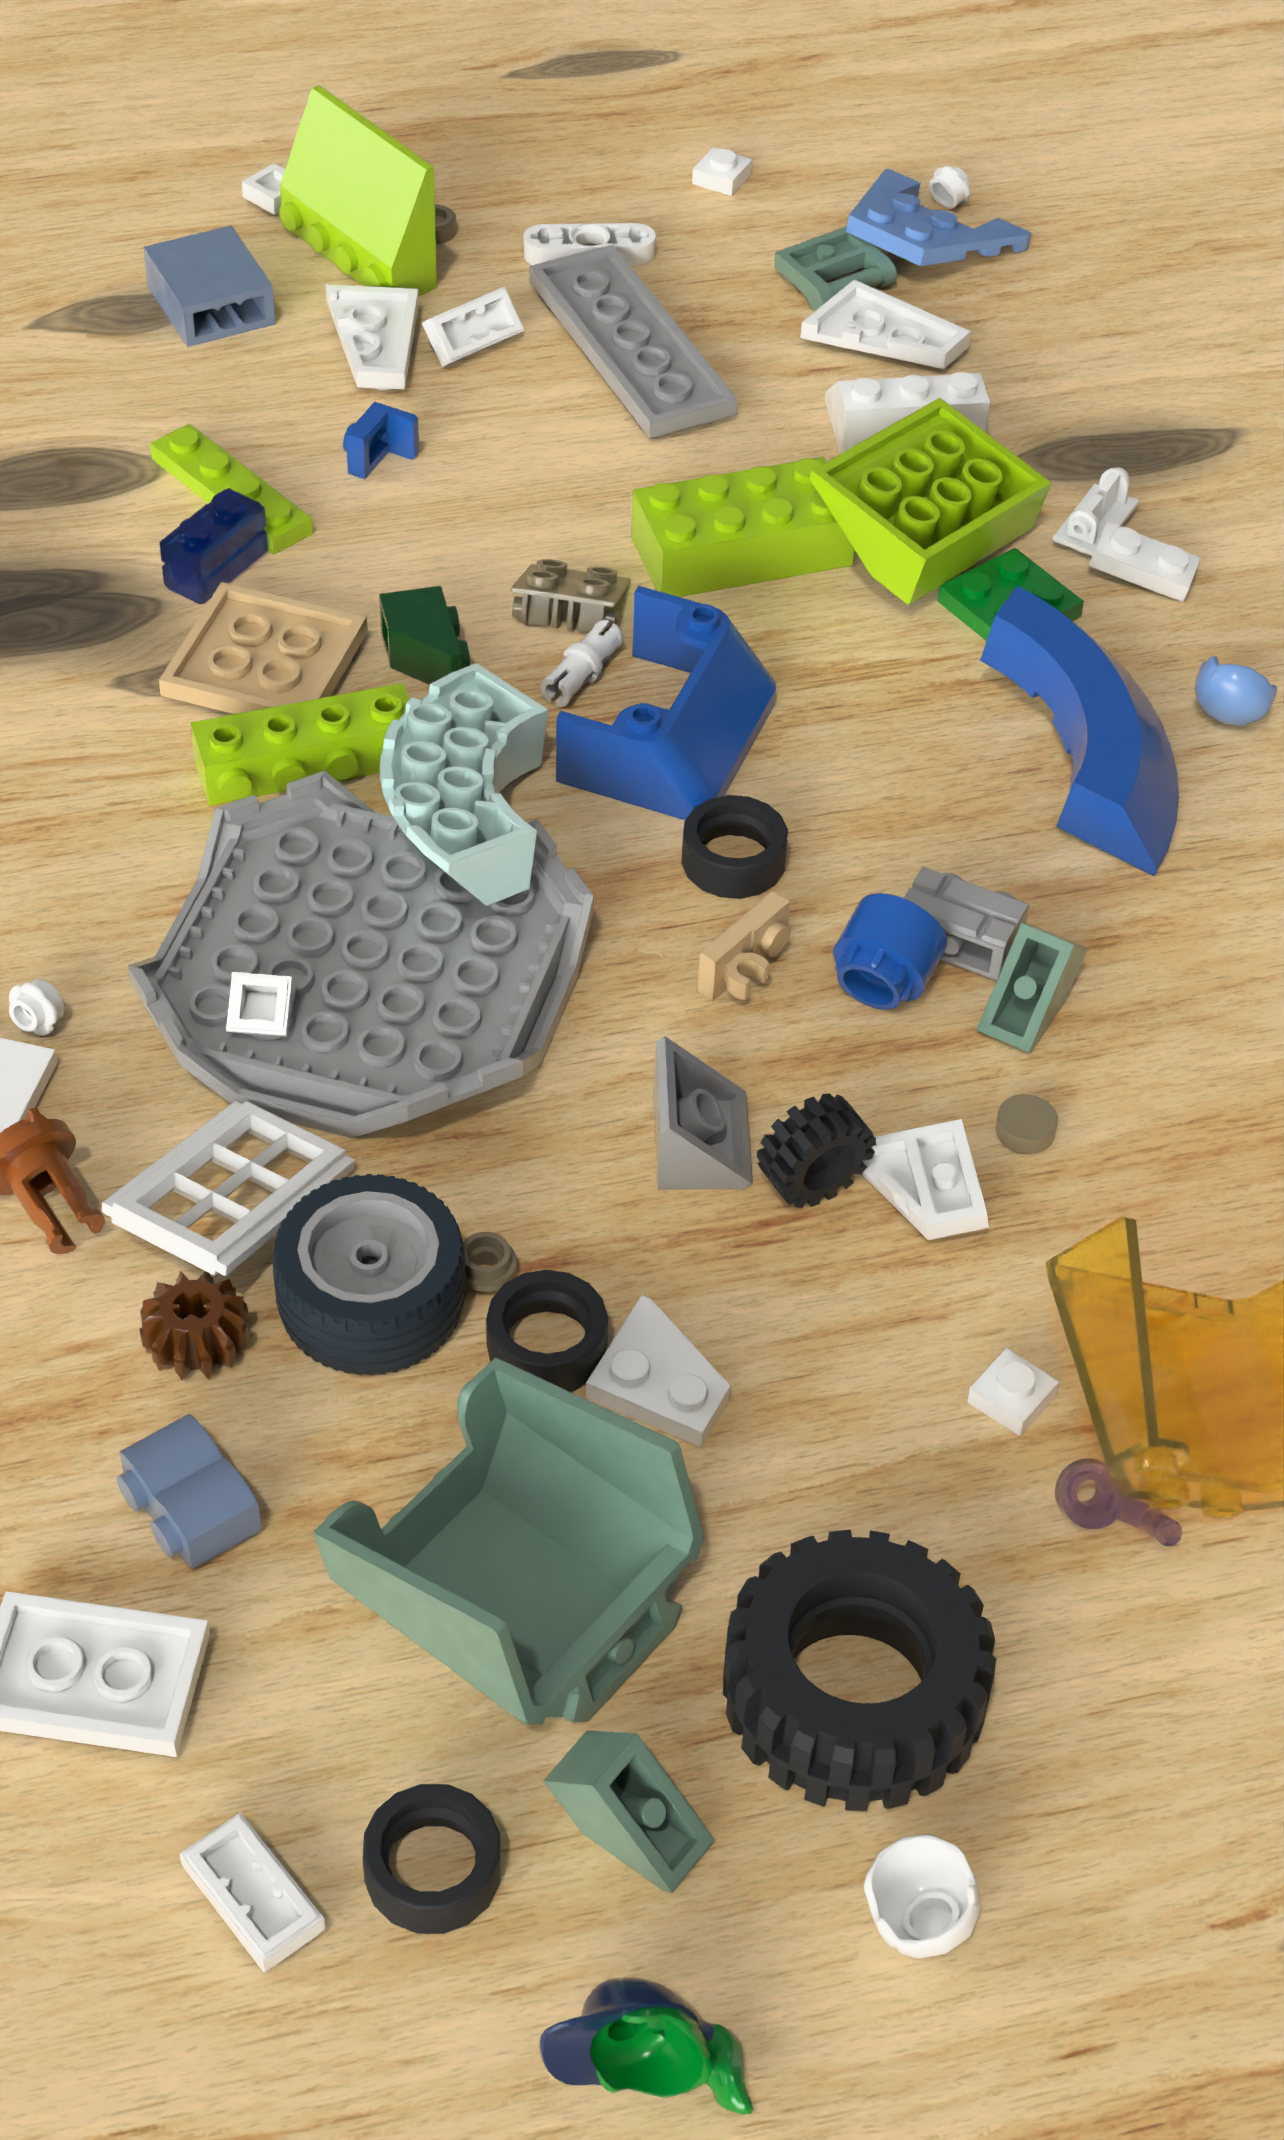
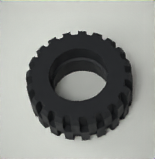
(843, 1745)

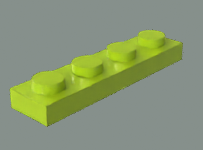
(210, 470)

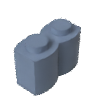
(189, 1492)

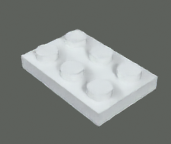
(98, 1672)

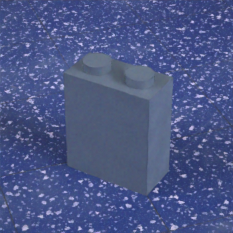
(209, 286)

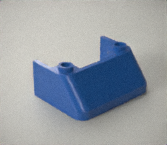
(684, 753)

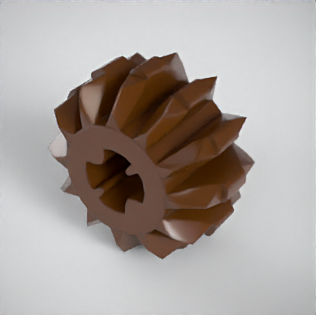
(194, 1324)

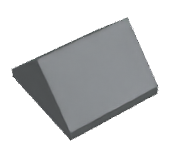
(698, 1124)

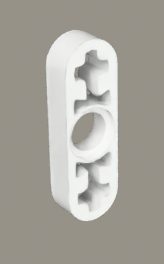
(556, 241)

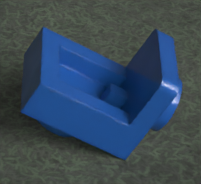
(378, 433)

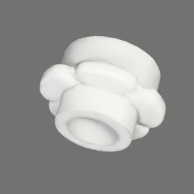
(950, 187)
(35, 1006)

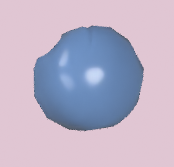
(1233, 692)

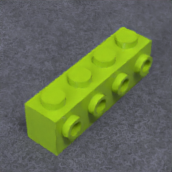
(283, 743)

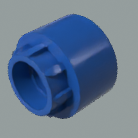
(888, 951)

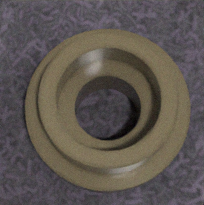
(492, 1250)

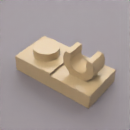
(744, 949)

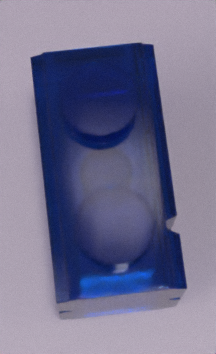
(214, 545)

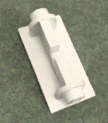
(1102, 503)

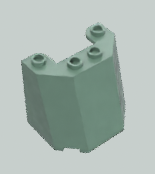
(535, 1552)

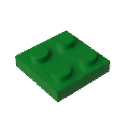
(984, 589)

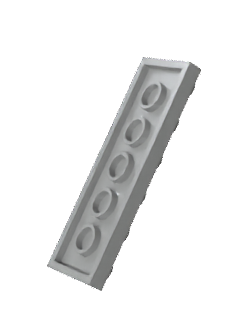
(633, 341)

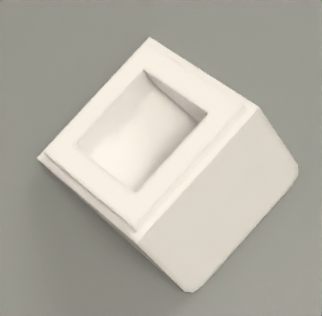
(260, 1004)

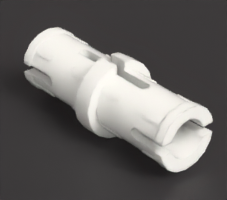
(581, 663)

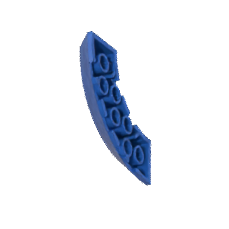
(1122, 760)

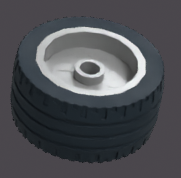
(369, 1274)

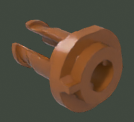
(35, 1163)

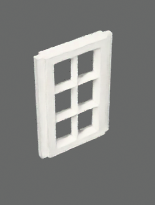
(252, 1228)

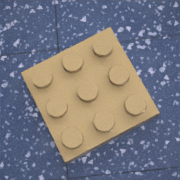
(262, 651)

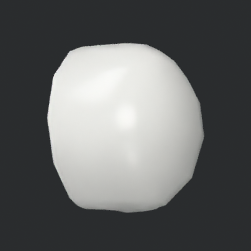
(923, 1896)

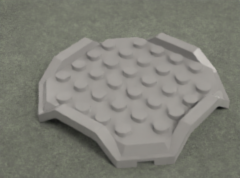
(397, 969)

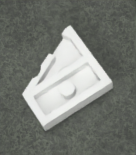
(930, 1179)
(659, 1377)

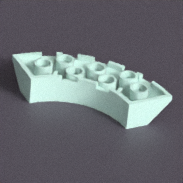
(446, 777)

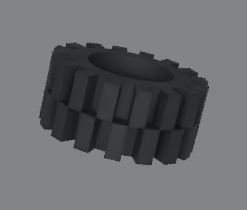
(816, 1150)

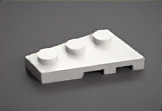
(885, 326)
(375, 331)

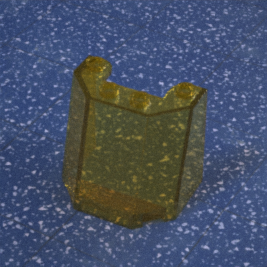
(1175, 1379)

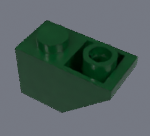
(422, 634)

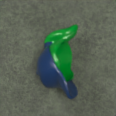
(646, 2042)

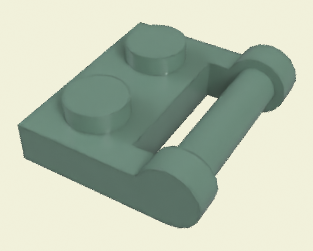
(831, 256)

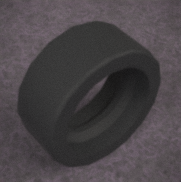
(735, 817)
(552, 1293)
(431, 1910)

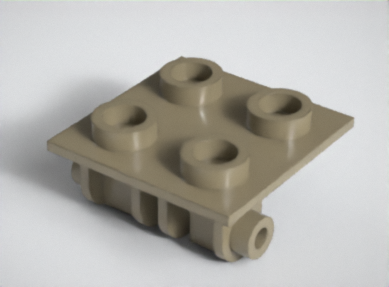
(551, 579)

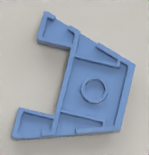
(897, 223)

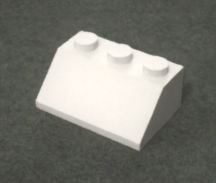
(870, 405)

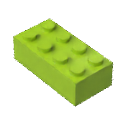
(736, 529)

